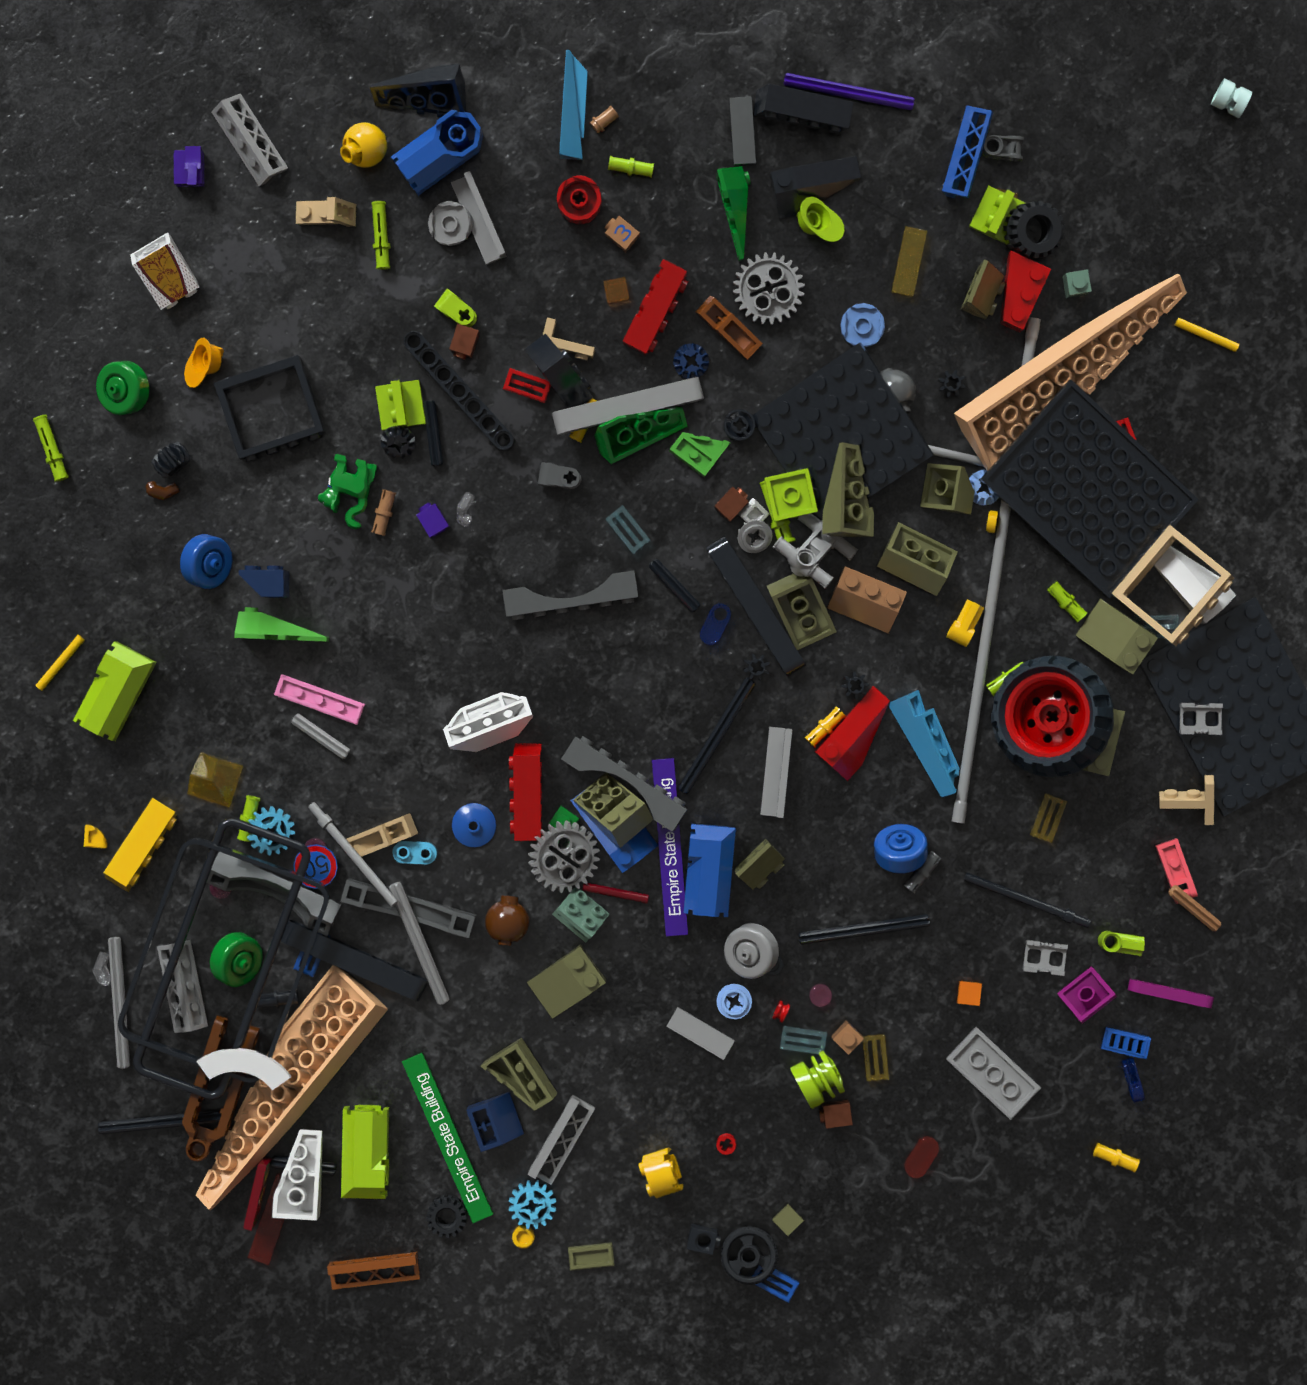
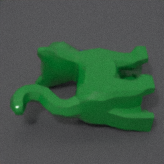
(355, 485)

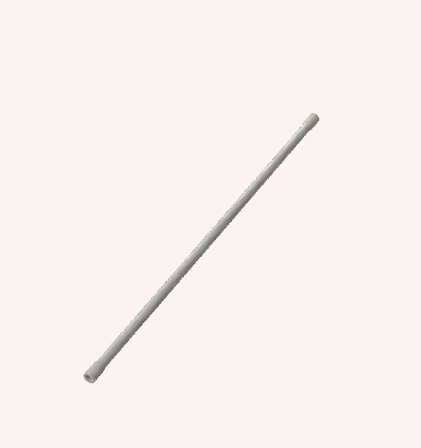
(960, 804)

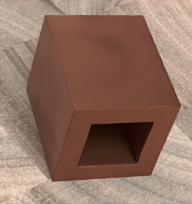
(464, 342)
(732, 503)
(836, 1114)

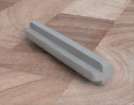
(320, 736)

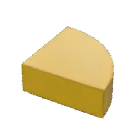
(94, 837)

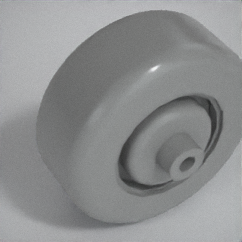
(751, 951)

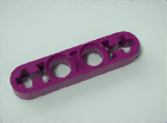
(1170, 993)

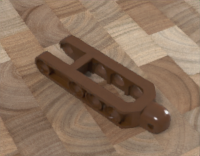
(199, 1137)

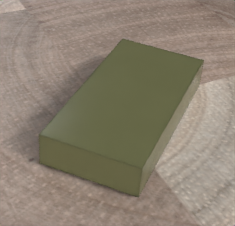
(591, 1256)

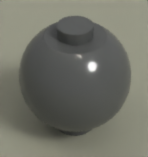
(902, 386)

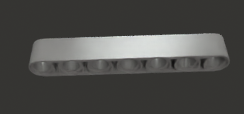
(646, 400)

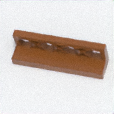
(373, 1264)

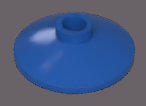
(484, 819)

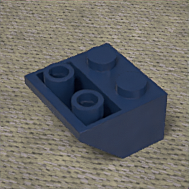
(269, 582)
(495, 1121)

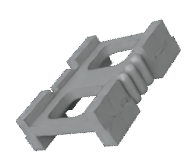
(1200, 726)
(1044, 965)

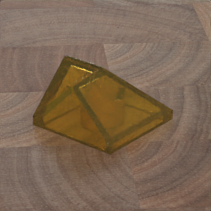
(214, 779)

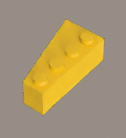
(140, 844)

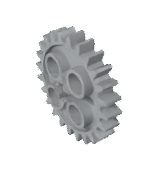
(776, 307)
(551, 873)

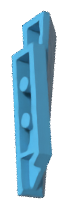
(573, 108)
(927, 740)

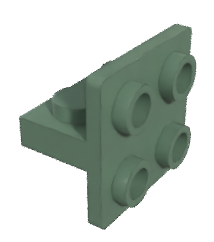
(581, 914)

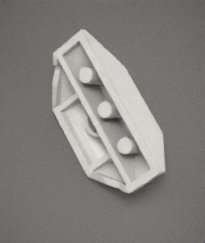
(488, 722)

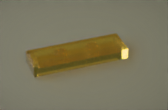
(909, 261)

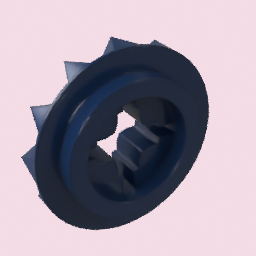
(692, 371)

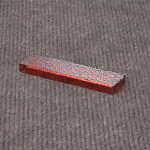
(267, 1231)

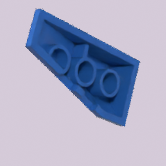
(629, 853)

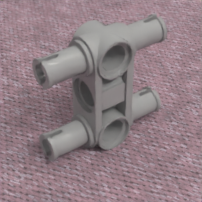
(813, 551)

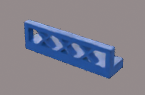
(962, 150)

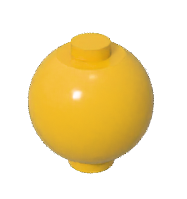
(364, 145)

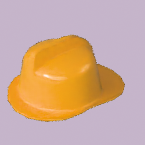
(202, 362)

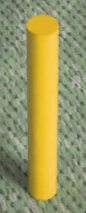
(1199, 331)
(59, 663)

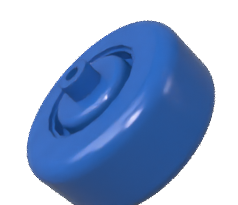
(206, 561)
(900, 848)

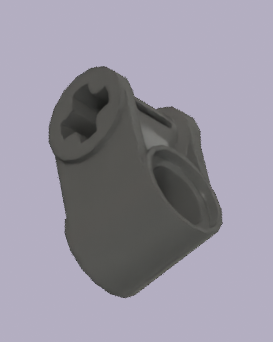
(1007, 148)
(554, 476)

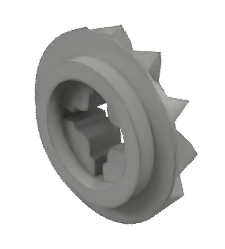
(757, 544)

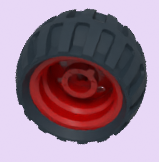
(1015, 707)

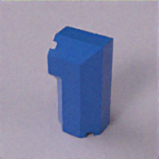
(439, 150)
(710, 871)

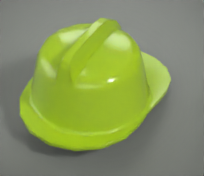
(820, 220)

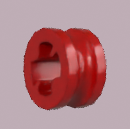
(781, 1011)
(723, 1137)

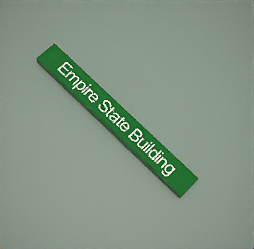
(447, 1137)

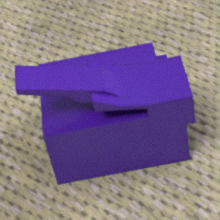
(189, 167)

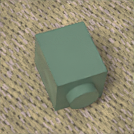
(1077, 283)

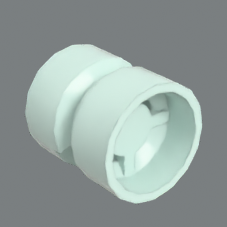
(1231, 98)

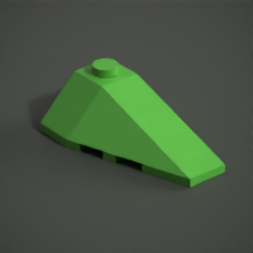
(260, 625)

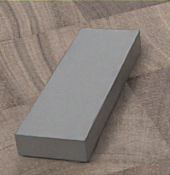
(700, 1033)

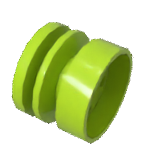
(817, 1079)

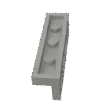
(245, 140)
(482, 225)
(776, 772)
(186, 988)
(557, 1130)

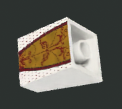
(164, 271)

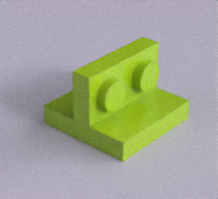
(992, 213)
(400, 404)
(791, 494)

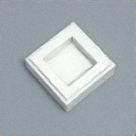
(754, 511)

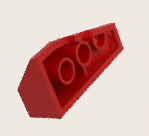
(852, 738)

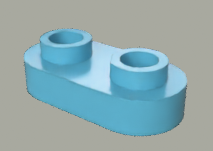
(414, 853)

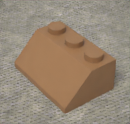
(866, 599)

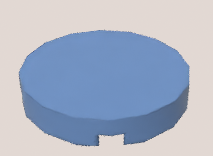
(862, 324)

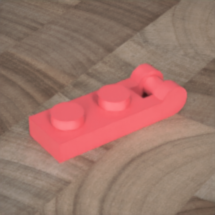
(1176, 866)

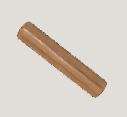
(1194, 908)

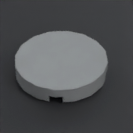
(450, 223)

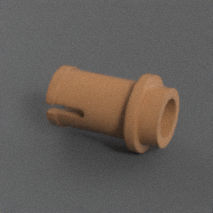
(604, 119)

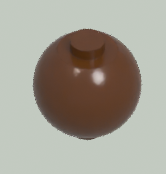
(507, 921)

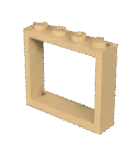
(1145, 564)

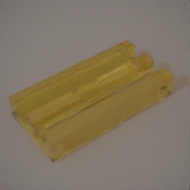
(1055, 800)
(877, 1076)

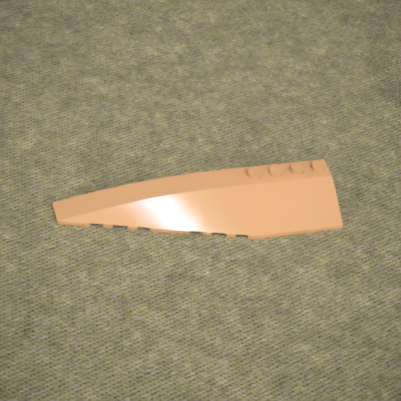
(1084, 357)
(312, 1050)

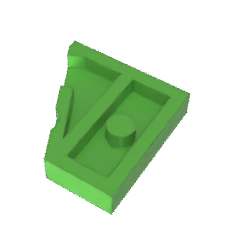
(698, 452)

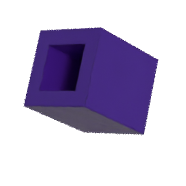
(432, 519)

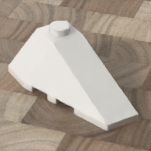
(1190, 581)
(301, 1181)

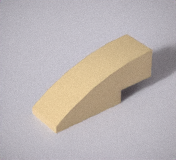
(383, 835)

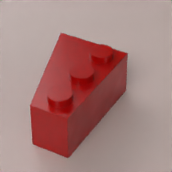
(1022, 288)

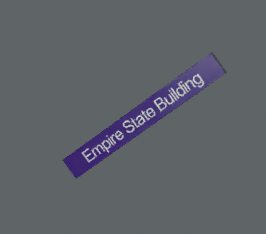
(670, 856)

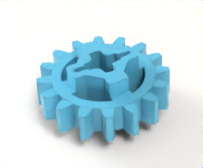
(274, 822)
(543, 1202)

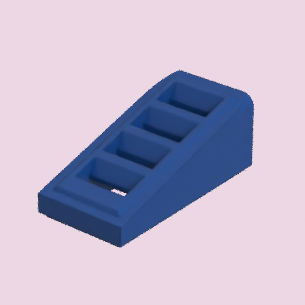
(1124, 1050)

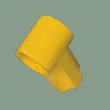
(963, 628)

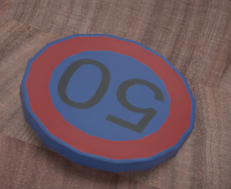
(322, 864)

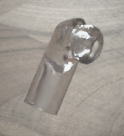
(463, 506)
(100, 969)

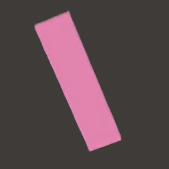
(319, 699)

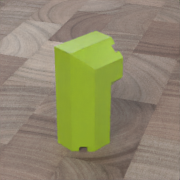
(114, 691)
(365, 1152)

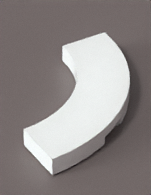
(244, 1061)

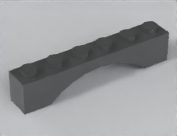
(617, 587)
(663, 808)
(234, 874)
(426, 912)

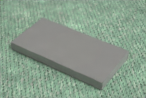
(993, 1073)

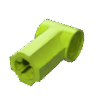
(1123, 943)

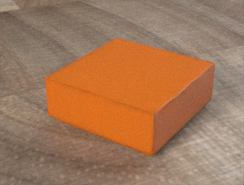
(969, 993)

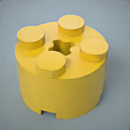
(661, 1173)

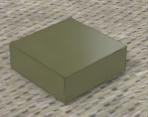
(788, 1219)

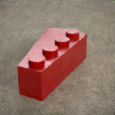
(656, 307)
(527, 791)

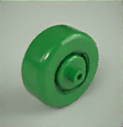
(122, 387)
(236, 959)

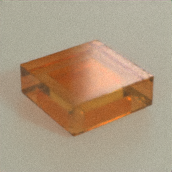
(616, 290)

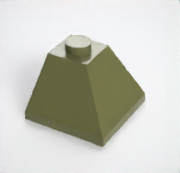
(947, 489)

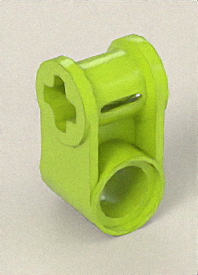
(454, 307)

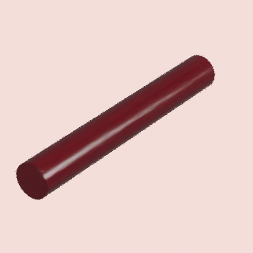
(614, 892)

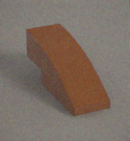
(728, 327)

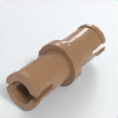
(383, 512)

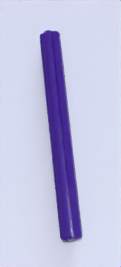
(849, 91)

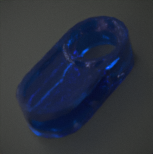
(713, 628)
(1133, 1080)

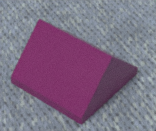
(1086, 995)

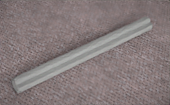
(419, 944)
(118, 999)

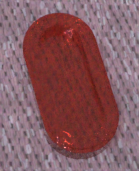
(921, 1157)

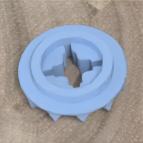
(981, 498)
(736, 1011)

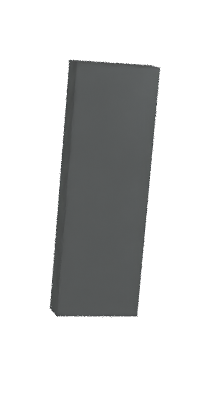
(742, 131)

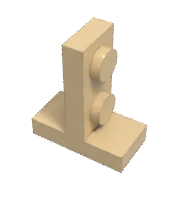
(326, 212)
(581, 351)
(1191, 799)

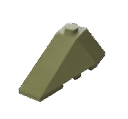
(846, 504)

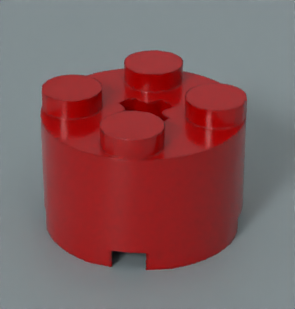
(573, 188)

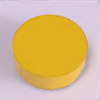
(992, 521)
(523, 1237)

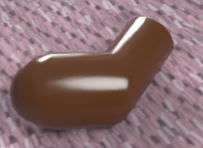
(159, 492)

